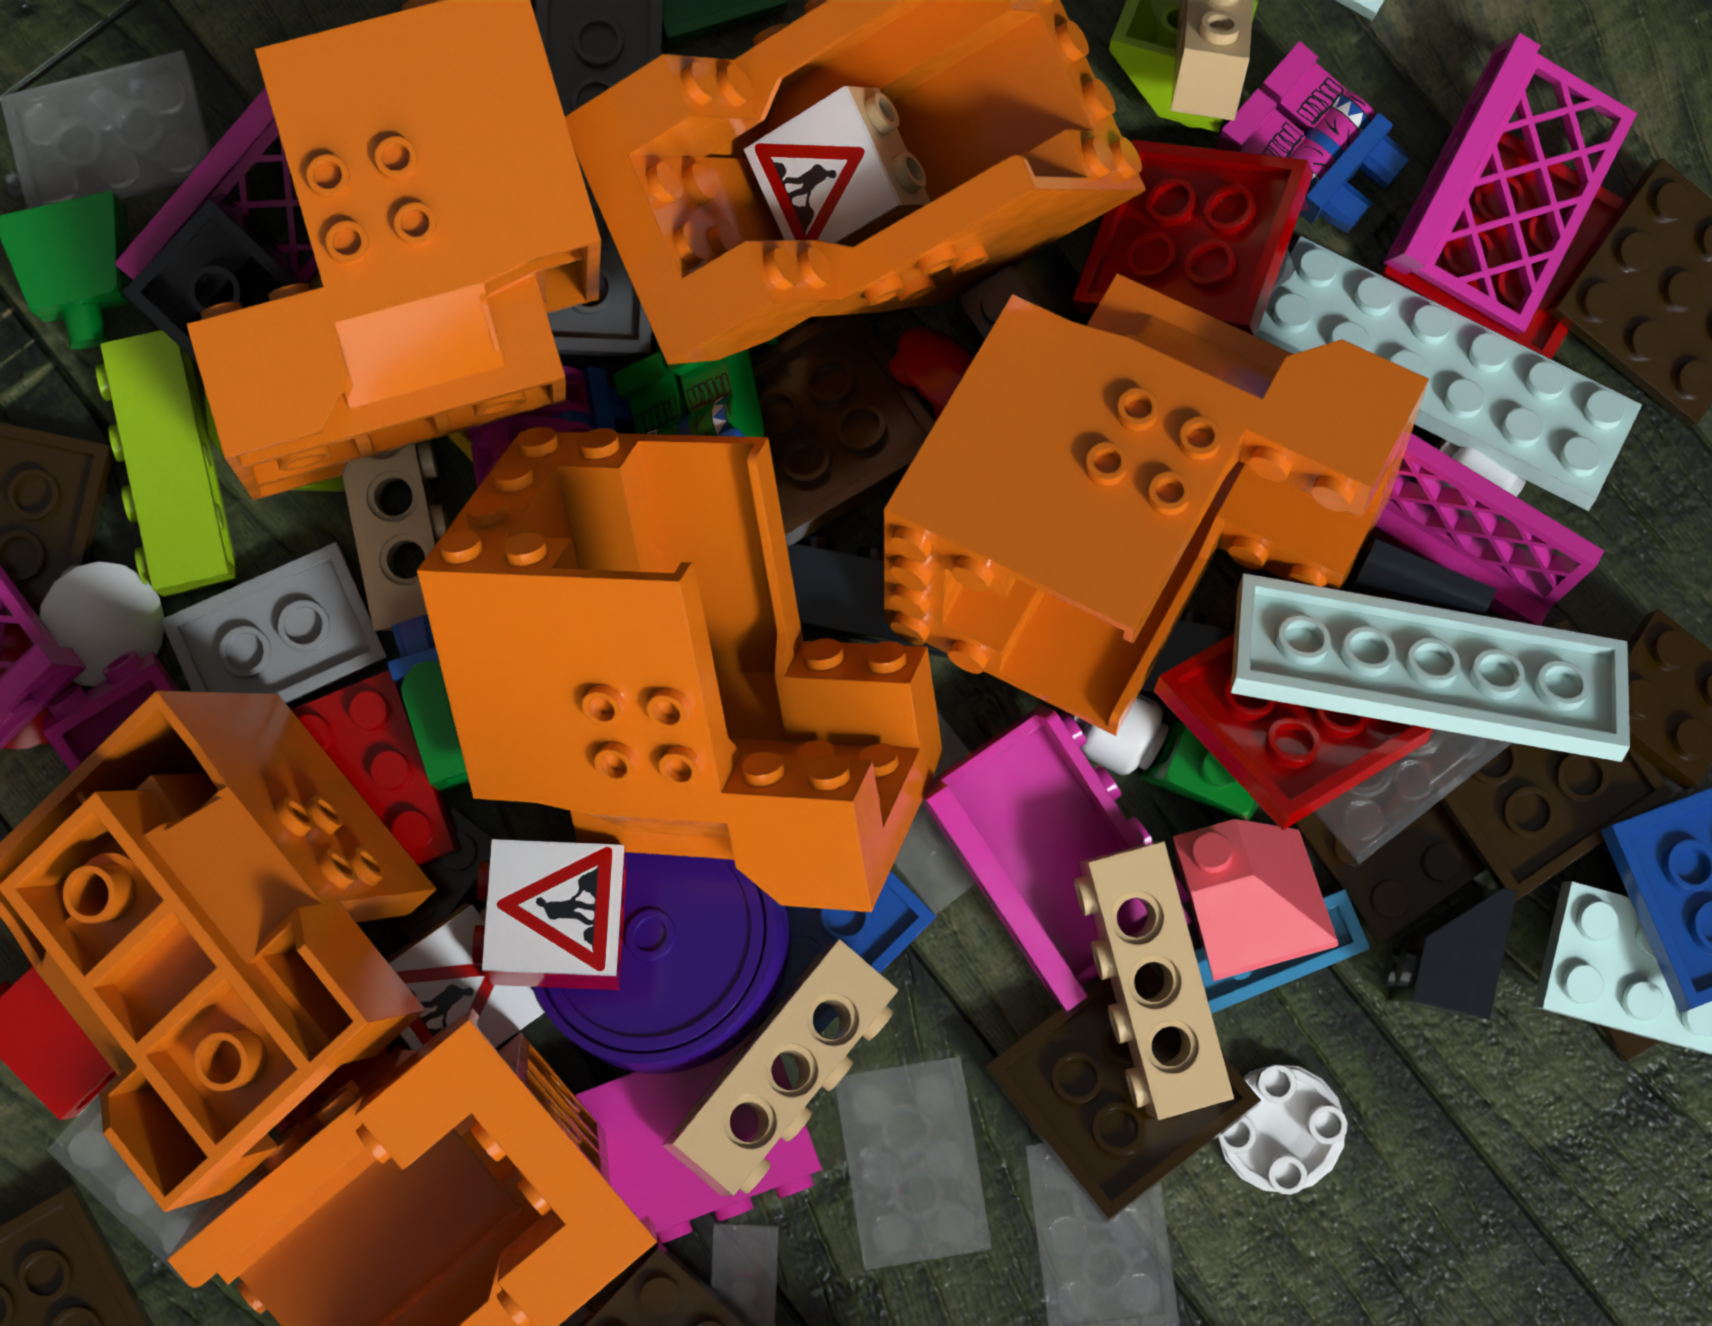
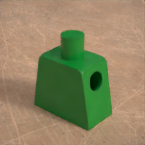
(67, 261)
(1197, 776)

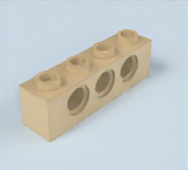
(1211, 56)
(380, 535)
(1198, 1071)
(704, 1135)

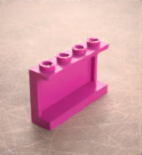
(1021, 823)
(643, 1112)

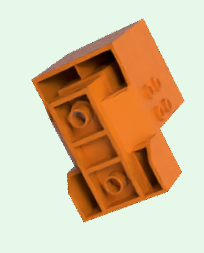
(984, 98)
(439, 239)
(1106, 468)
(641, 659)
(204, 928)
(427, 1198)

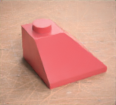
(1252, 895)

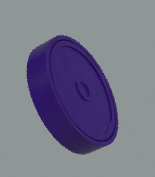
(695, 968)

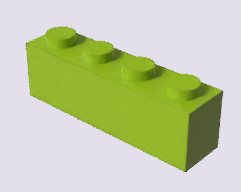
(168, 465)

